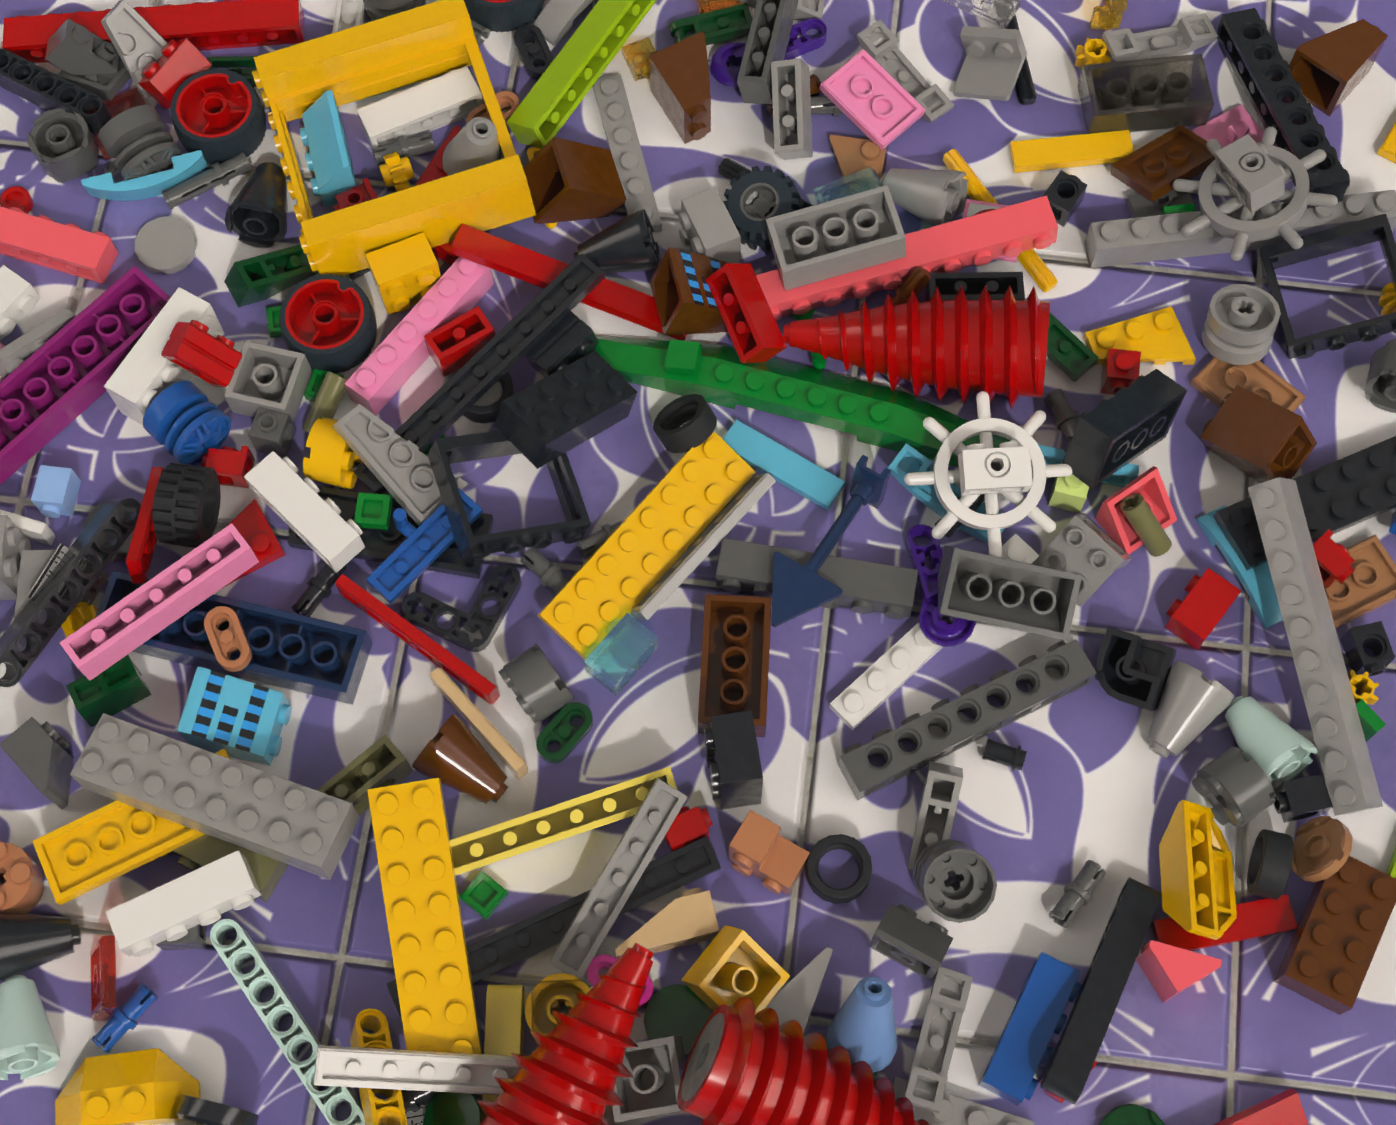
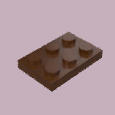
(1162, 161)

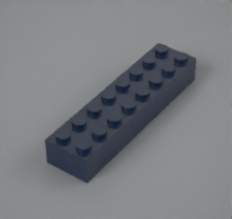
(285, 646)

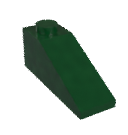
(267, 275)

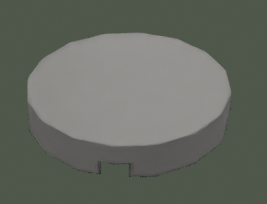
(165, 245)

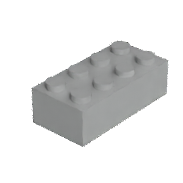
(836, 237)

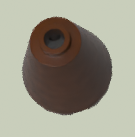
(461, 762)

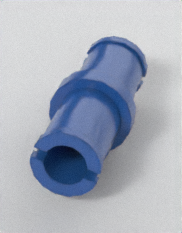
(124, 1018)

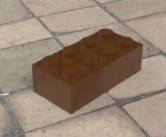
(735, 658)
(1338, 935)

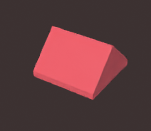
(1115, 522)
(1174, 968)

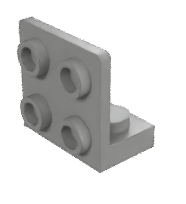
(990, 63)
(1084, 551)

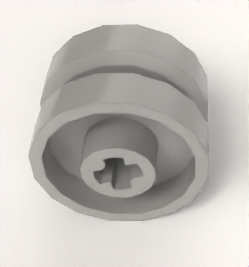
(1240, 324)

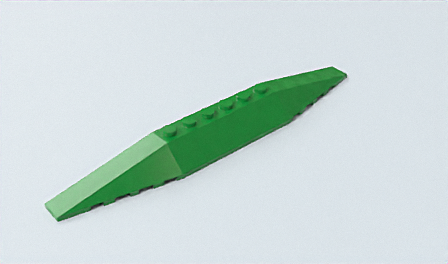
(791, 391)

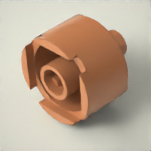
(23, 880)

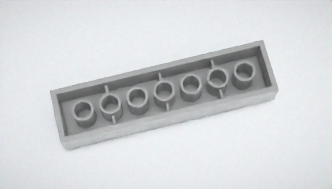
(216, 796)

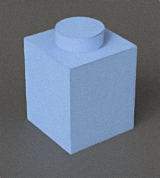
(55, 491)

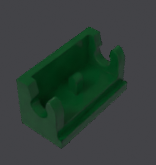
(109, 691)

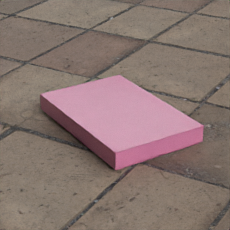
(872, 99)

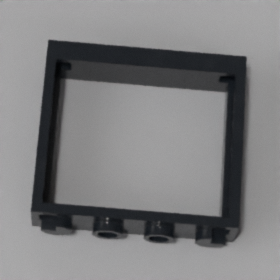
(1322, 244)
(491, 445)

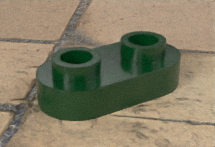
(565, 734)

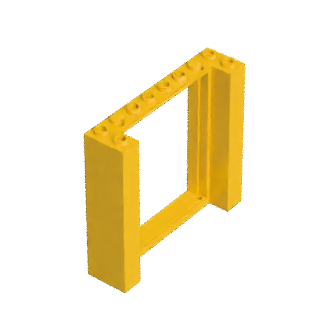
(367, 63)

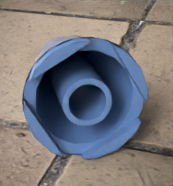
(866, 1024)

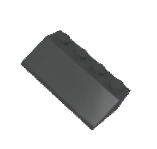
(1007, 593)

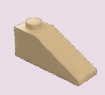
(679, 924)

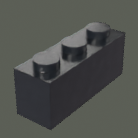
(973, 284)

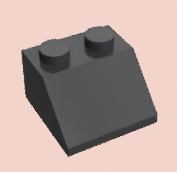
(42, 758)
(911, 941)

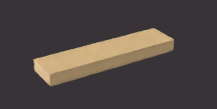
(479, 723)

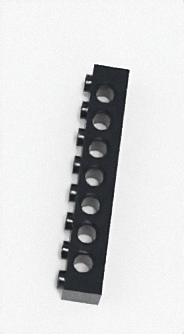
(1279, 97)

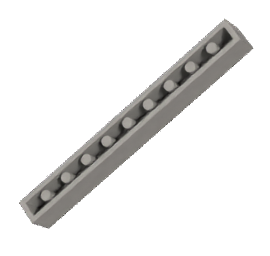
(1162, 237)
(1315, 647)

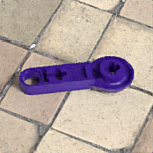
(734, 51)
(929, 619)

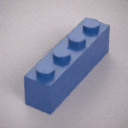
(1030, 1028)

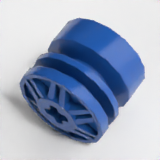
(186, 422)

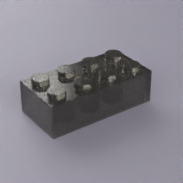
(1145, 94)

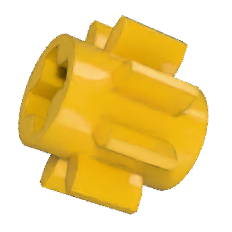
(1092, 52)
(396, 171)
(79, 617)
(1364, 685)

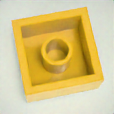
(403, 272)
(734, 969)

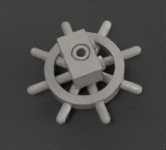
(1254, 179)

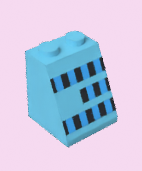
(234, 717)

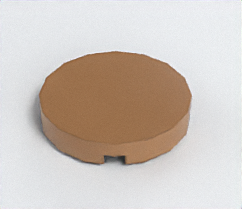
(1320, 848)

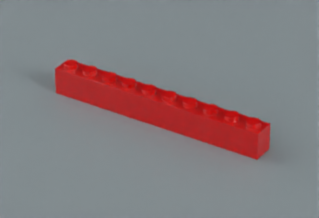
(204, 24)

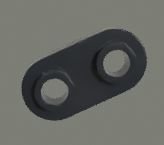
(535, 53)

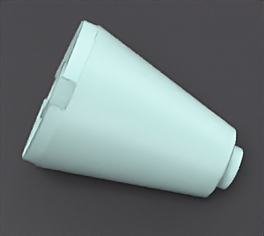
(1268, 740)
(25, 1031)

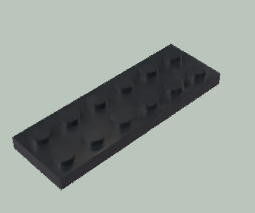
(382, 543)

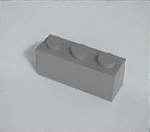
(791, 109)

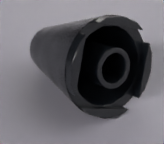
(260, 207)
(623, 246)
(34, 941)

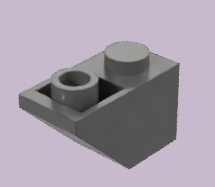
(81, 51)

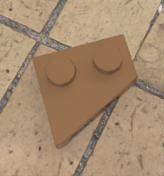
(856, 155)

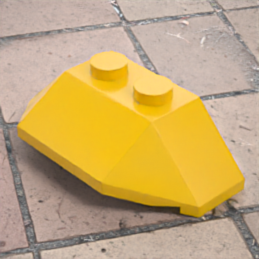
(1197, 872)
(125, 1090)

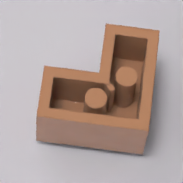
(766, 854)

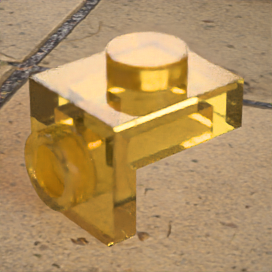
(1108, 16)
(637, 57)

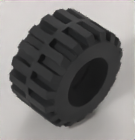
(186, 505)

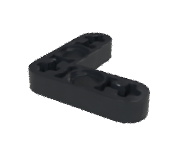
(475, 619)

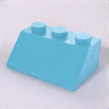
(328, 149)

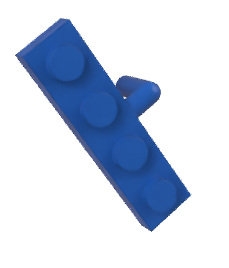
(418, 550)

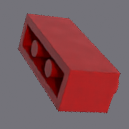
(746, 313)

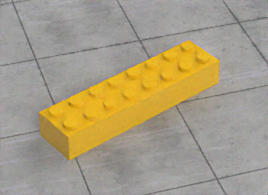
(424, 918)

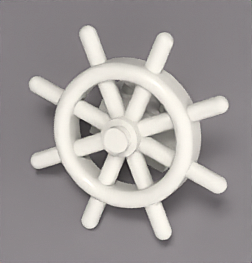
(988, 471)

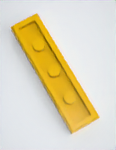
(1070, 151)

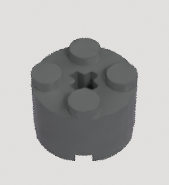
(63, 145)
(1382, 377)
(536, 684)
(1234, 788)

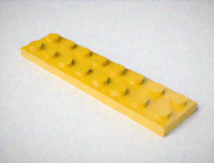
(646, 543)

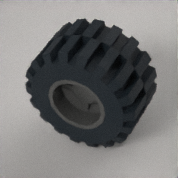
(757, 198)

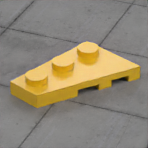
(1153, 334)

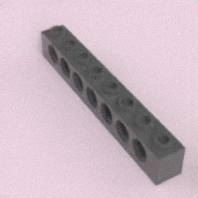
(866, 779)

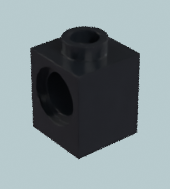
(1068, 186)
(1371, 636)
(1302, 798)

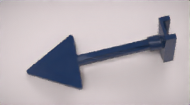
(799, 587)

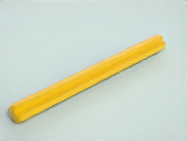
(978, 192)

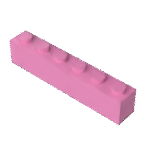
(405, 346)
(159, 602)

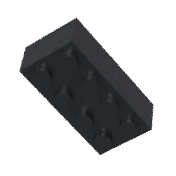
(565, 409)
(1123, 427)

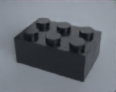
(733, 760)

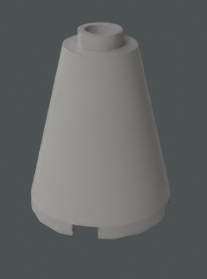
(472, 147)
(927, 192)
(1185, 709)

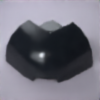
(1133, 668)

